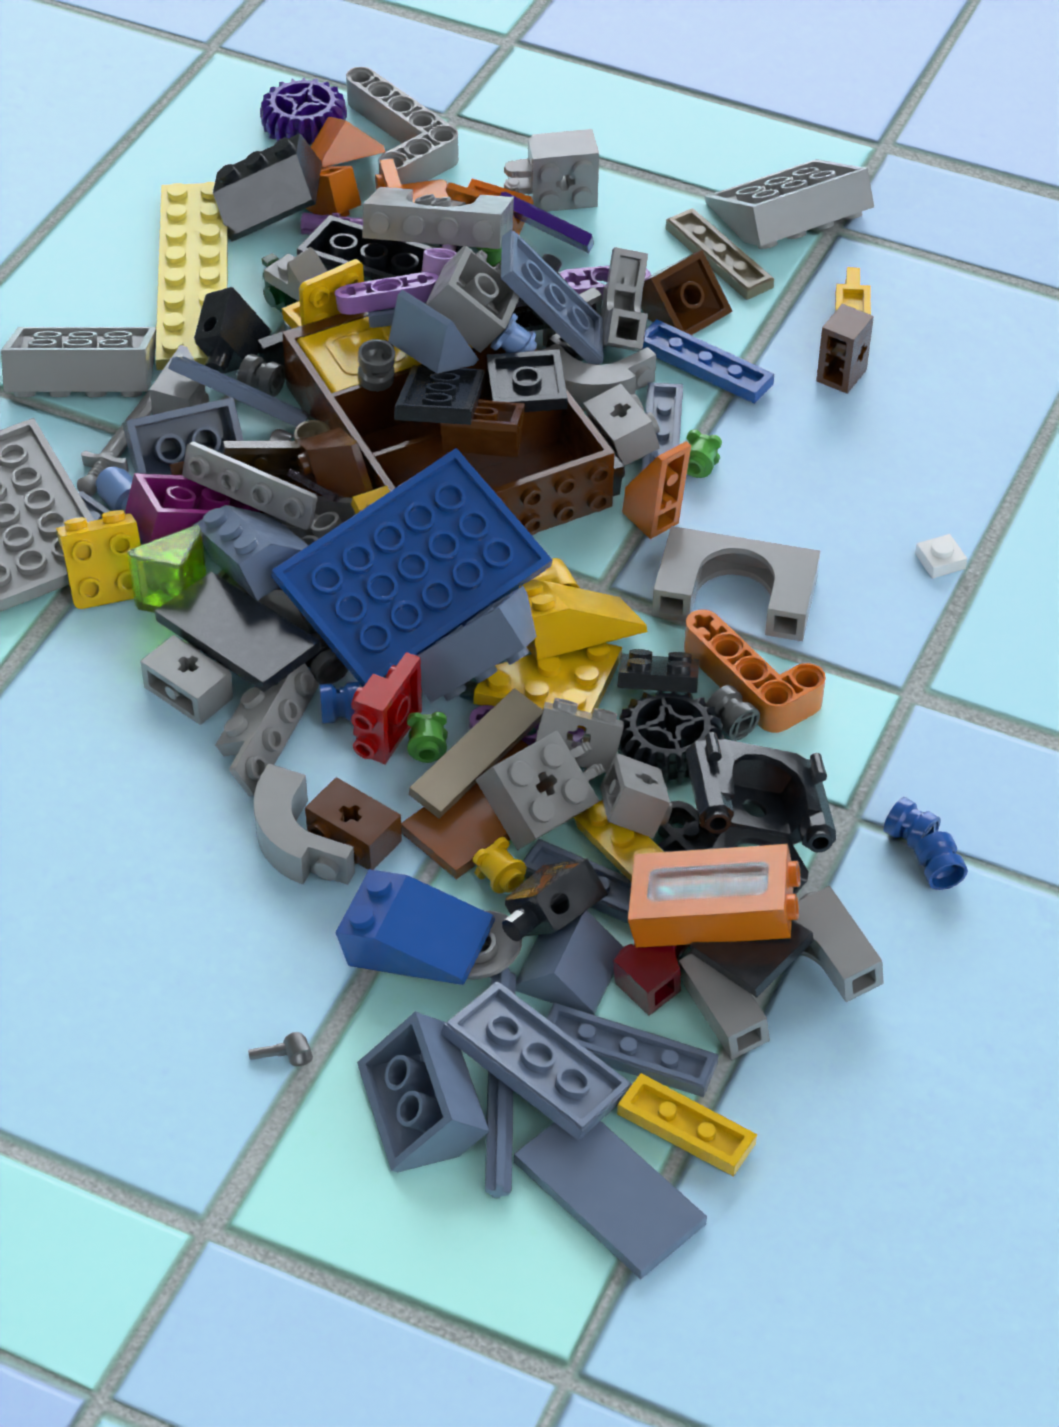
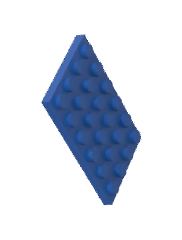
(411, 567)

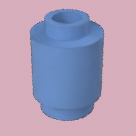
(114, 487)

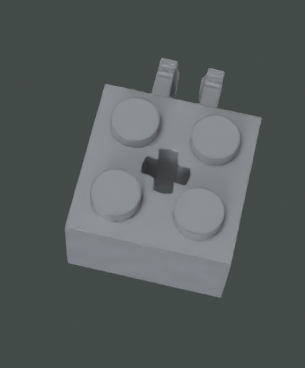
(558, 170)
(473, 297)
(539, 788)

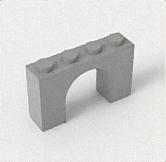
(395, 217)
(699, 556)
(836, 947)

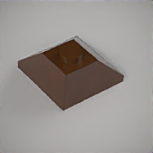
(685, 295)
(335, 463)

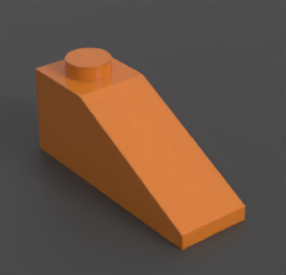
(336, 191)
(657, 492)

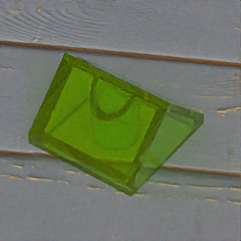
(166, 567)

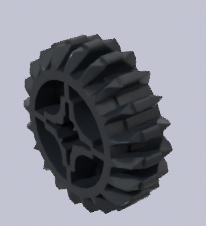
(663, 727)

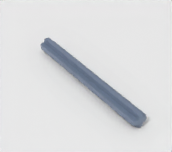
(499, 1121)

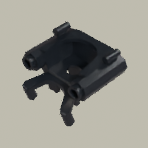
(760, 796)

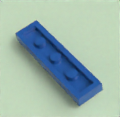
(707, 361)

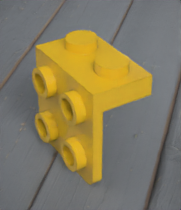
(318, 294)
(99, 558)

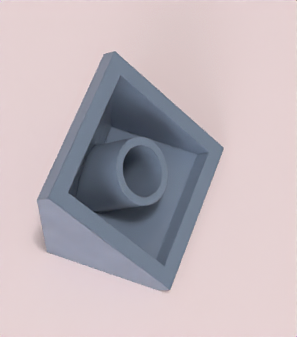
(428, 336)
(571, 965)

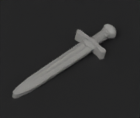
(112, 452)

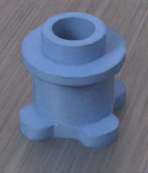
(515, 338)

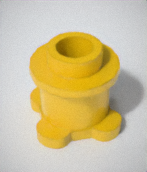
(499, 867)

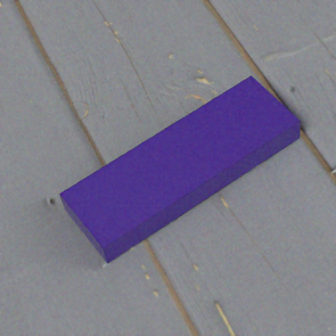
(551, 224)

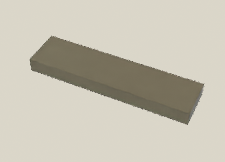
(722, 254)
(476, 753)

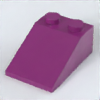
(171, 504)

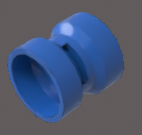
(337, 702)
(910, 823)
(942, 864)

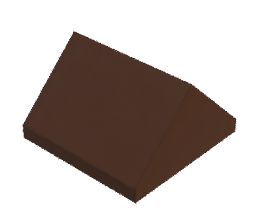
(493, 430)

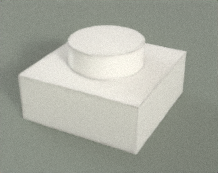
(941, 556)

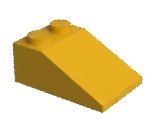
(576, 618)

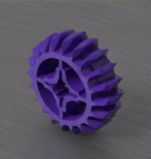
(300, 108)

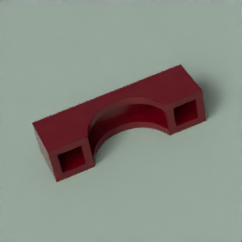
(649, 974)

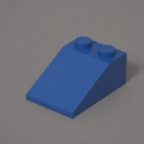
(412, 929)

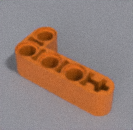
(729, 660)

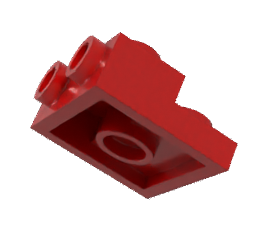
(384, 707)

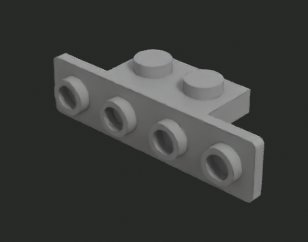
(249, 485)
(265, 725)

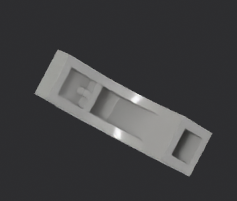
(621, 300)
(590, 380)
(284, 843)

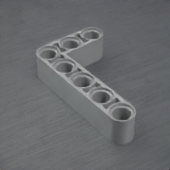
(426, 140)

